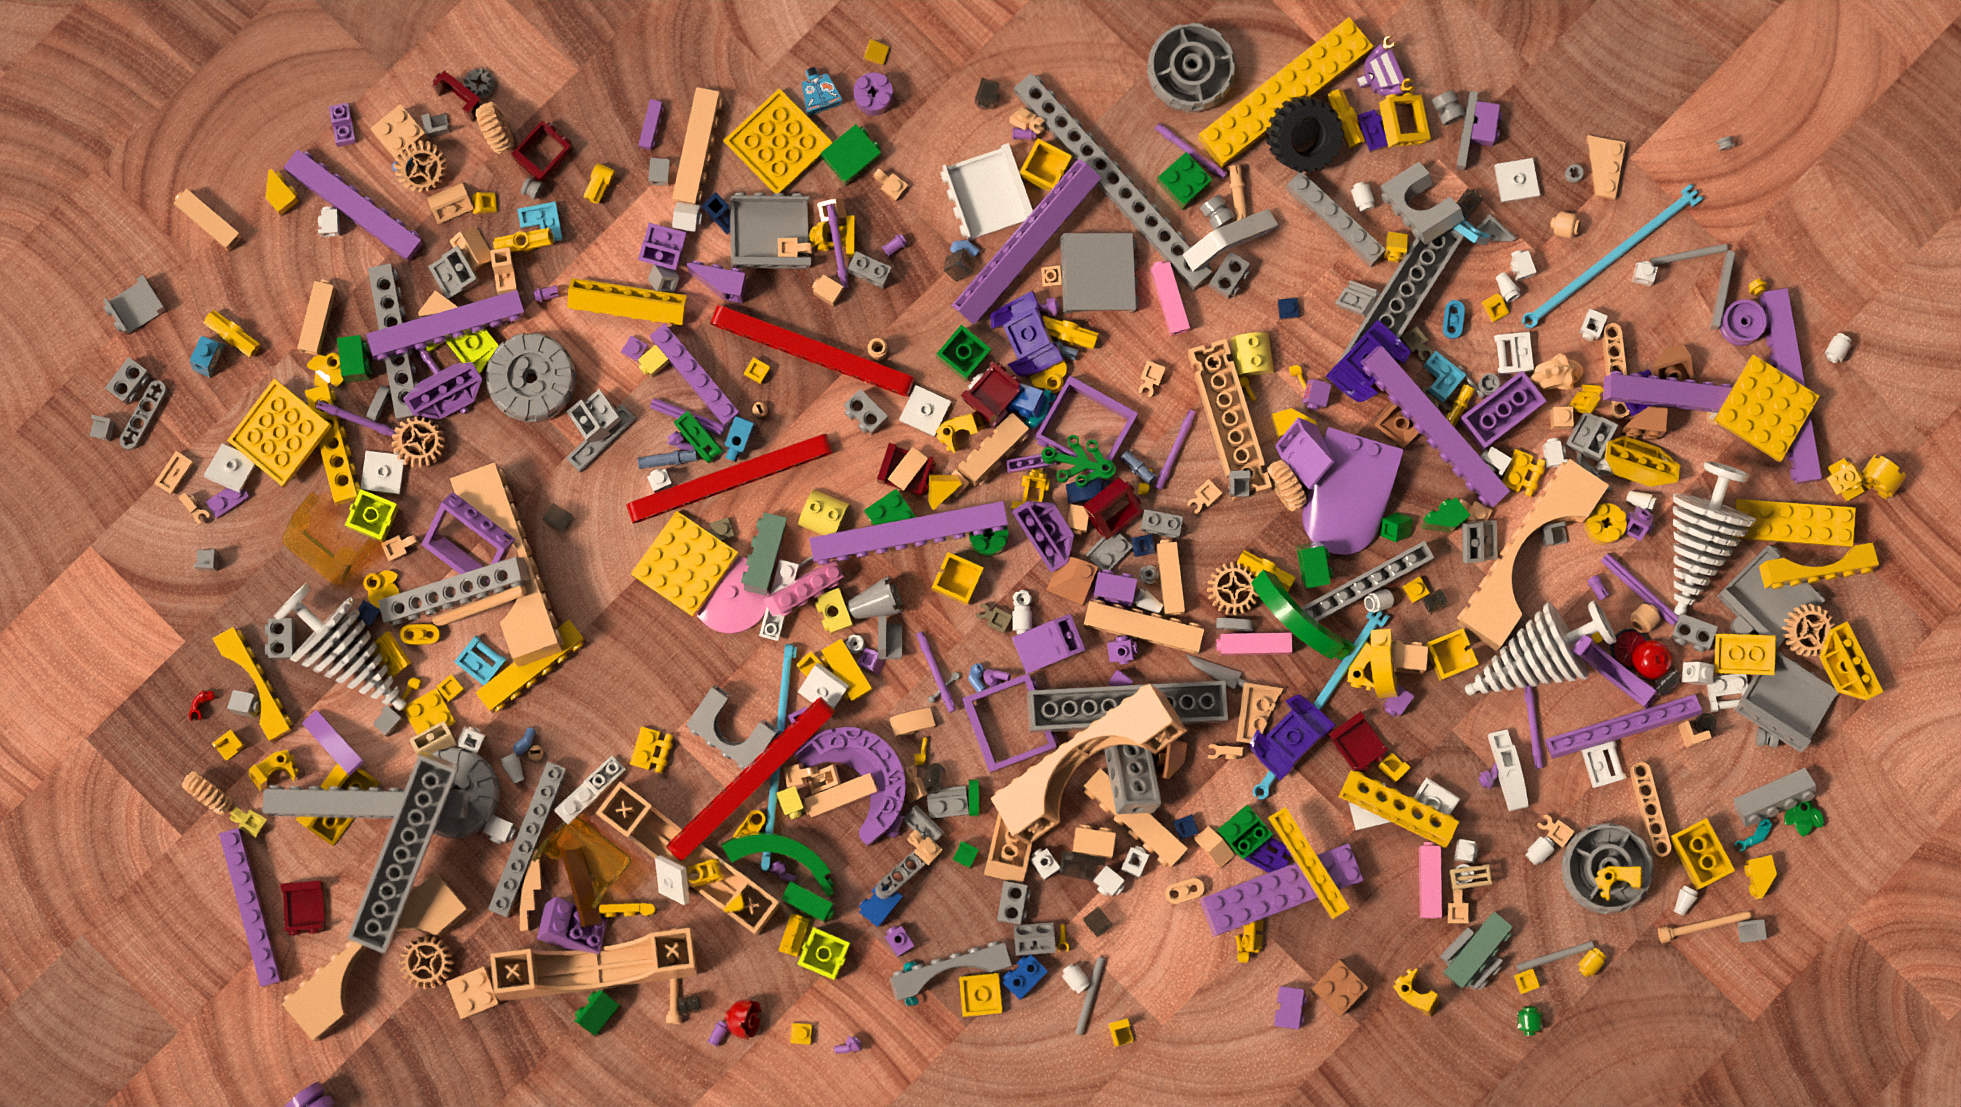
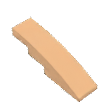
(532, 883)

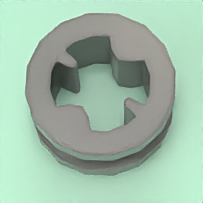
(1726, 143)
(1568, 174)

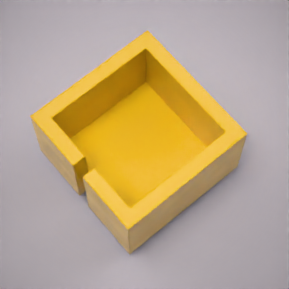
(1045, 165)
(958, 579)
(1449, 655)

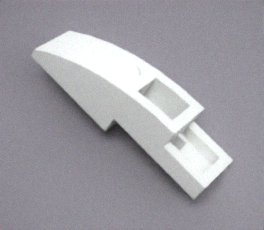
(772, 625)
(1509, 770)
(590, 790)

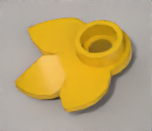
(324, 371)
(1044, 378)
(384, 587)

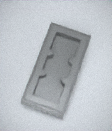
(923, 824)

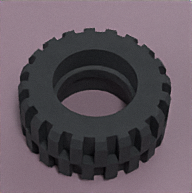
(1326, 144)

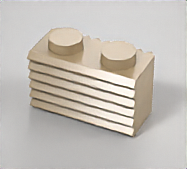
(433, 739)

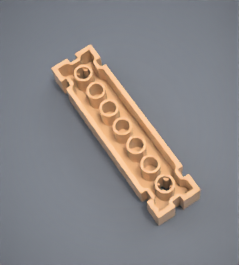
(1228, 414)

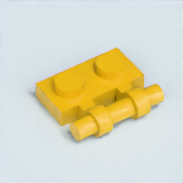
(1517, 470)
(646, 747)

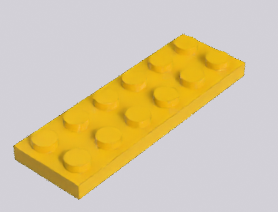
(1799, 523)

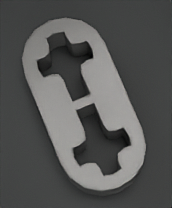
(378, 403)
(1234, 624)

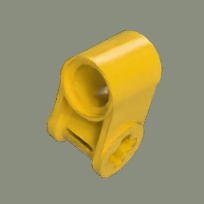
(748, 827)
(705, 872)

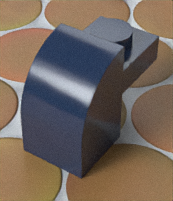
(718, 212)
(1083, 495)

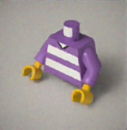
(1383, 72)

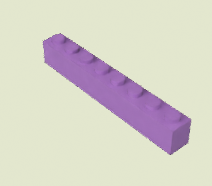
(353, 205)
(444, 325)
(1665, 392)
(251, 907)

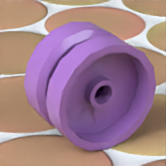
(1735, 331)
(309, 1096)

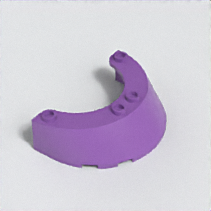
(866, 755)

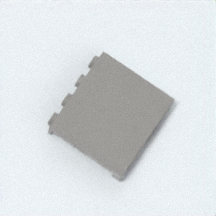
(758, 224)
(1098, 272)
(1766, 607)
(1787, 702)

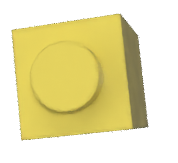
(653, 361)

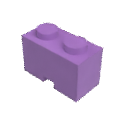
(1486, 119)
(1290, 1009)

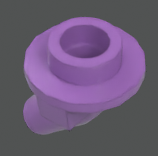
(1050, 307)
(676, 439)
(993, 677)
(1487, 779)
(778, 869)
(853, 1044)

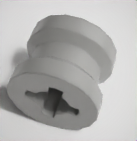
(531, 188)

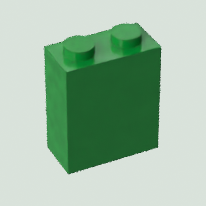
(851, 154)
(808, 902)

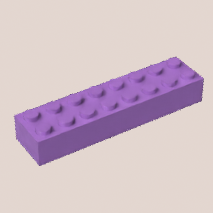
(1275, 892)

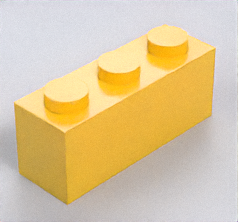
(846, 669)

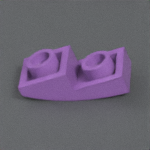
(342, 124)

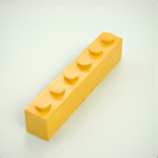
(626, 301)
(513, 679)

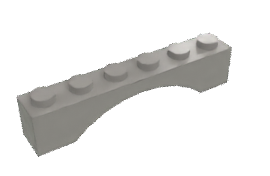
(1349, 230)
(988, 959)

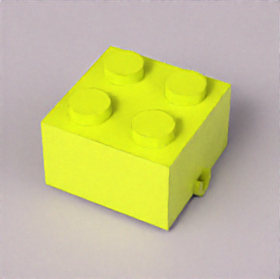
(372, 515)
(823, 954)

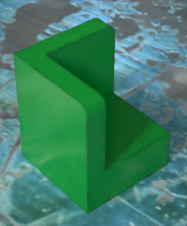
(1396, 527)
(965, 854)

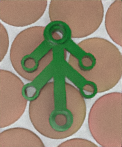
(1080, 463)

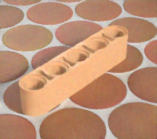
(1611, 362)
(1651, 799)

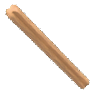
(479, 606)

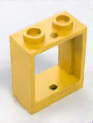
(1391, 124)

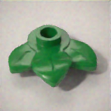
(1804, 819)

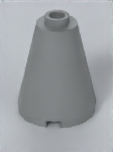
(876, 601)

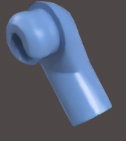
(959, 244)
(975, 677)

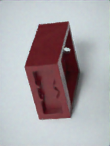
(550, 130)
(1107, 498)

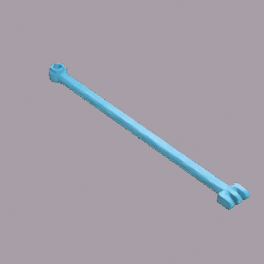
(1686, 199)
(1373, 622)
(789, 653)

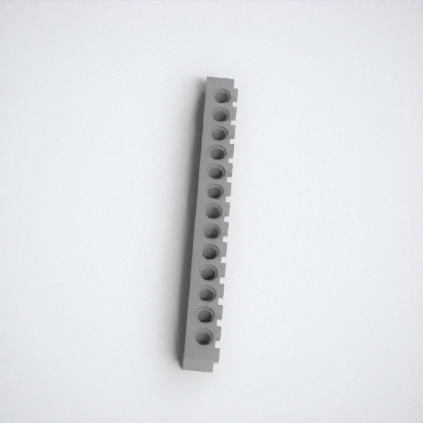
(1113, 191)

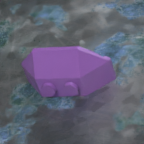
(444, 391)
(1046, 531)

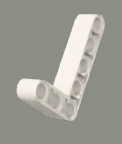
(1228, 237)

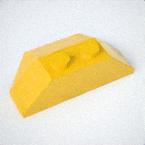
(1641, 462)
(1848, 665)

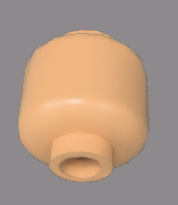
(1565, 225)
(1645, 618)

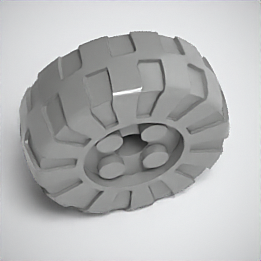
(1186, 87)
(529, 356)
(478, 782)
(1587, 856)

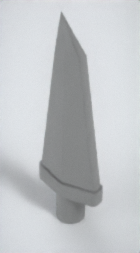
(1219, 672)

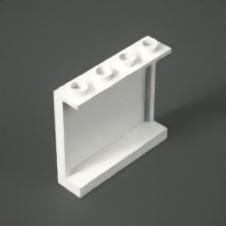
(987, 193)

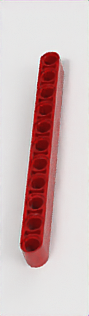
(812, 351)
(729, 478)
(750, 779)

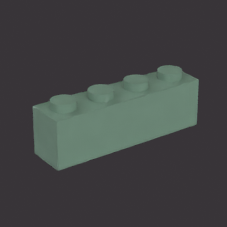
(764, 554)
(1477, 950)

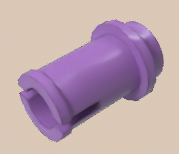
(1019, 133)
(894, 245)
(546, 293)
(1598, 587)
(893, 830)
(718, 1033)

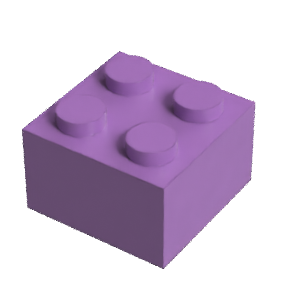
(1115, 588)

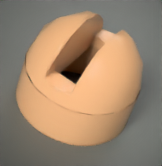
(756, 412)
(536, 757)

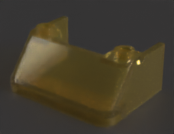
(332, 567)
(603, 858)

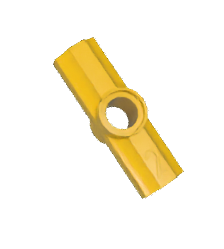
(1348, 116)
(534, 240)
(232, 333)
(1070, 333)
(1257, 565)

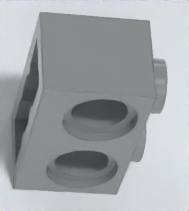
(869, 270)
(1225, 273)
(123, 378)
(869, 409)
(1161, 524)
(1696, 627)
(286, 638)
(1008, 902)
(1034, 938)

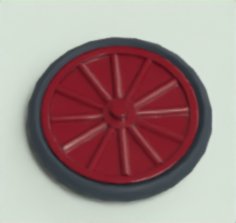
(1625, 645)

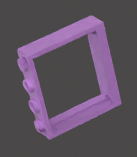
(1095, 396)
(474, 520)
(992, 767)

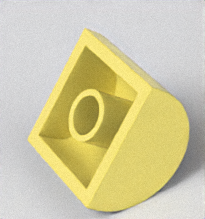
(1252, 354)
(823, 513)

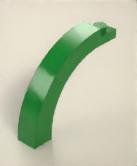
(1297, 620)
(778, 843)

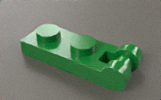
(698, 436)

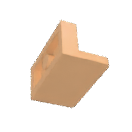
(450, 203)
(473, 247)
(1688, 736)

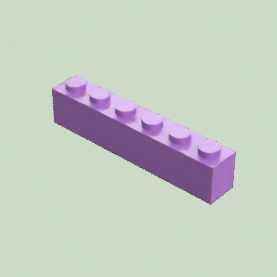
(694, 375)

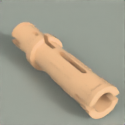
(1237, 186)

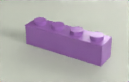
(650, 125)
(1027, 463)

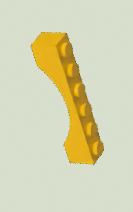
(1783, 572)
(272, 719)

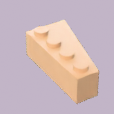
(993, 450)

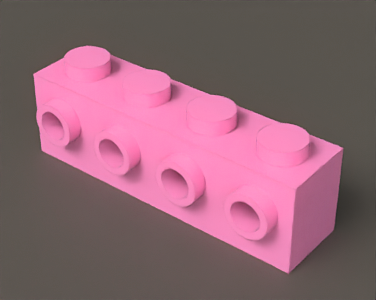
(803, 588)

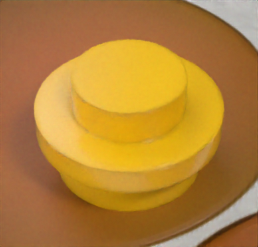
(1757, 287)

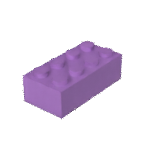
(1502, 411)

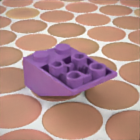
(725, 283)
(1305, 452)
(1048, 643)
(563, 928)

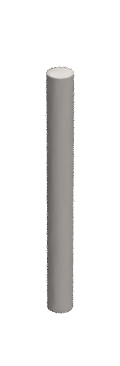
(1689, 254)
(1555, 956)
(1090, 996)

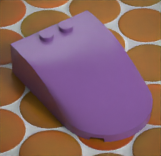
(1352, 494)

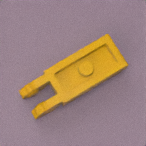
(628, 909)

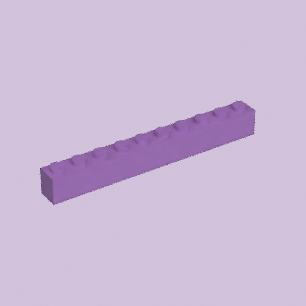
(1026, 241)
(1786, 358)
(1434, 426)
(908, 532)

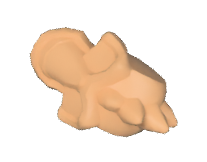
(1557, 373)

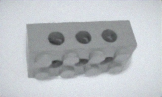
(1132, 779)

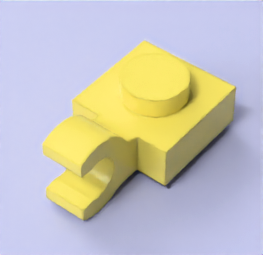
(250, 822)

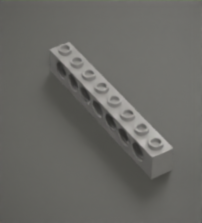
(378, 276)
(1369, 582)
(392, 605)
(527, 839)

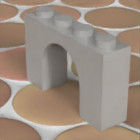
(1425, 223)
(705, 723)

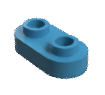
(1453, 320)

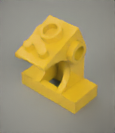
(820, 232)
(970, 421)
(1033, 479)
(1845, 479)
(1359, 664)
(260, 772)
(1632, 875)
(1425, 1003)

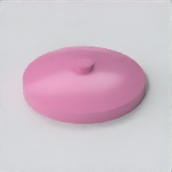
(729, 606)

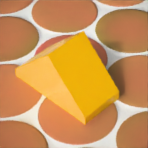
(941, 487)

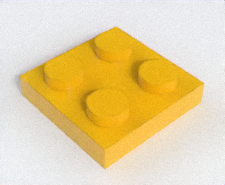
(428, 712)
(980, 995)

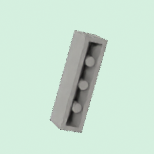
(1775, 797)

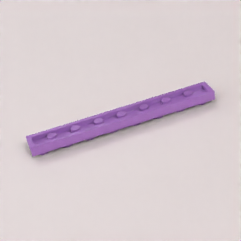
(1623, 726)

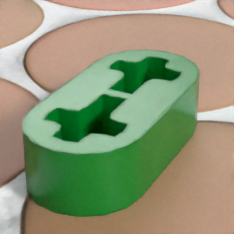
(973, 797)

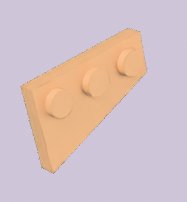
(1606, 164)
(1255, 709)

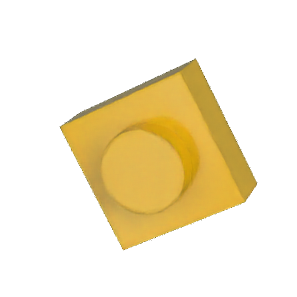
(756, 370)
(1415, 589)
(450, 688)
(1526, 981)
(801, 1033)

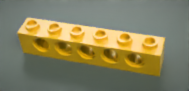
(345, 493)
(1404, 818)

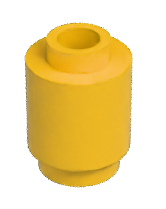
(1591, 963)

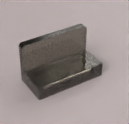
(1080, 865)

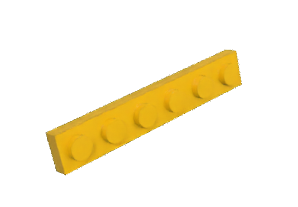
(1308, 863)

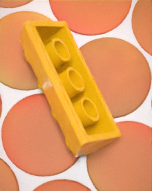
(332, 828)

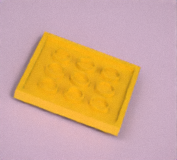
(777, 142)
(1766, 408)
(279, 432)
(685, 564)

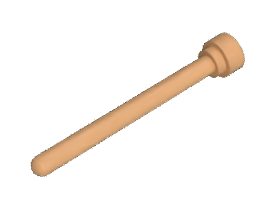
(1666, 934)
(674, 1015)

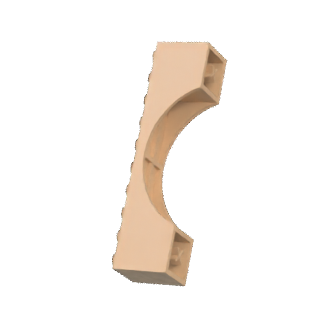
(1567, 499)
(529, 624)
(1033, 800)
(653, 832)
(546, 973)
(322, 1000)

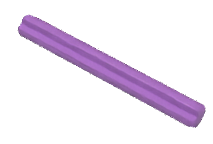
(1640, 589)

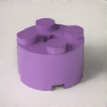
(862, 94)

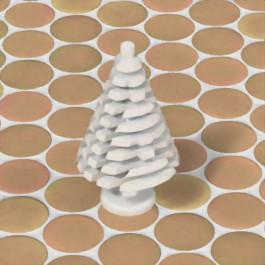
(1705, 531)
(339, 646)
(1542, 652)

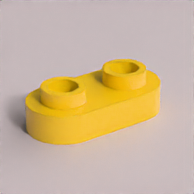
(420, 634)

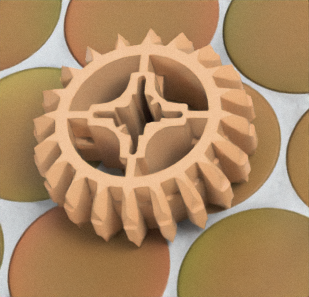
(495, 127)
(414, 170)
(423, 457)
(1286, 485)
(1224, 589)
(1794, 636)
(207, 793)
(418, 967)

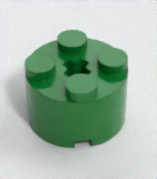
(991, 547)

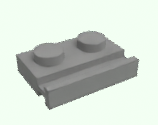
(1357, 298)
(1109, 552)
(948, 803)

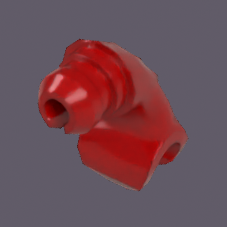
(202, 697)

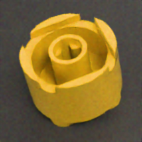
(1882, 476)
(1615, 519)

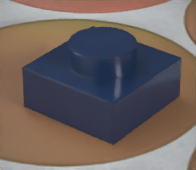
(1288, 308)
(1143, 545)
(368, 613)
(1185, 827)

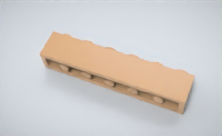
(696, 146)
(1144, 627)
(1141, 826)

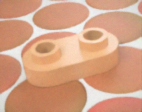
(1184, 891)

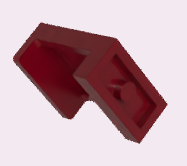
(446, 81)
(993, 392)
(891, 460)
(1358, 743)
(303, 907)

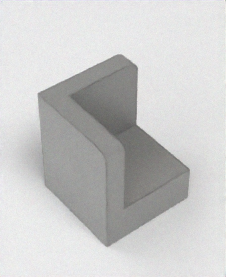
(435, 125)
(659, 172)
(663, 279)
(101, 428)
(1239, 483)
(1553, 534)
(207, 560)
(387, 721)
(1751, 931)

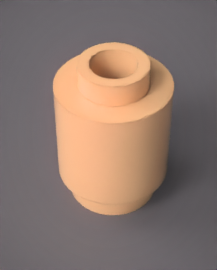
(877, 343)

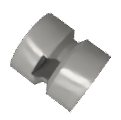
(1449, 108)
(1217, 212)

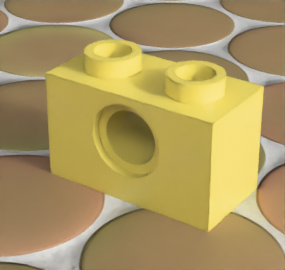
(827, 601)
(791, 803)

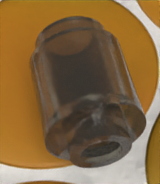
(1668, 683)
(934, 778)

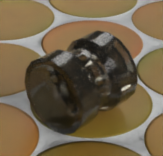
(1435, 601)
(1708, 723)
(689, 1004)

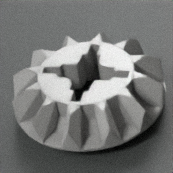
(486, 77)

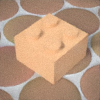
(397, 130)
(1410, 657)
(1094, 842)
(473, 993)

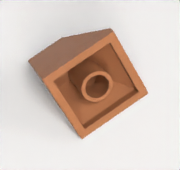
(1674, 363)
(1396, 425)
(1073, 580)
(1169, 759)

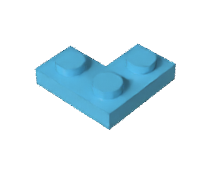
(541, 215)
(1448, 376)

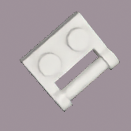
(1520, 352)
(1724, 686)
(1597, 765)

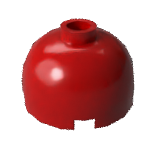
(1652, 659)
(743, 1019)

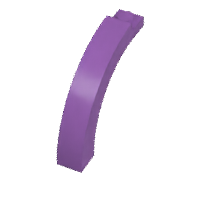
(1614, 672)

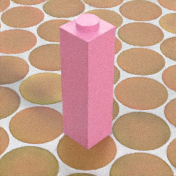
(1169, 298)
(1254, 644)
(1430, 881)

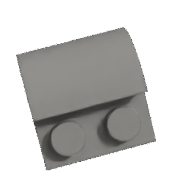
(454, 273)
(594, 416)
(1591, 436)
(1479, 541)

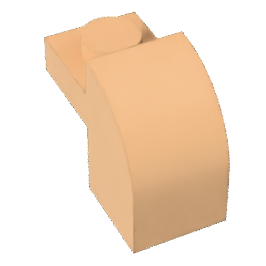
(504, 270)

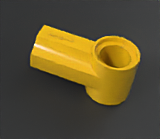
(600, 179)

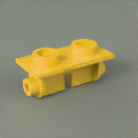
(793, 935)
(1251, 941)

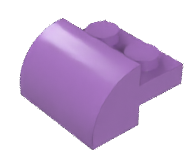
(662, 246)

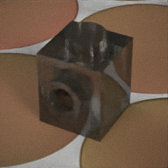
(987, 94)
(1469, 202)

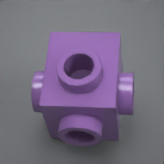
(1639, 523)
(1117, 654)

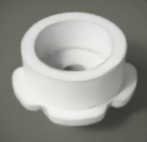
(1022, 594)
(860, 644)

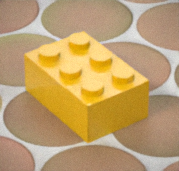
(1701, 854)

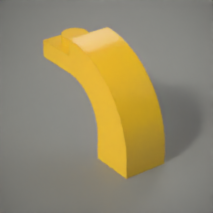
(1382, 664)

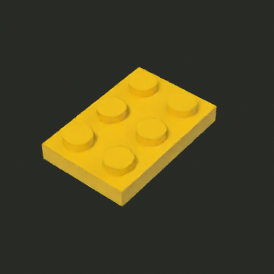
(1745, 654)

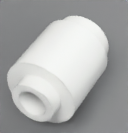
(1363, 196)
(1838, 348)
(1379, 600)
(1022, 619)
(1540, 850)
(1075, 978)

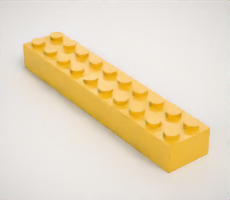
(1302, 77)

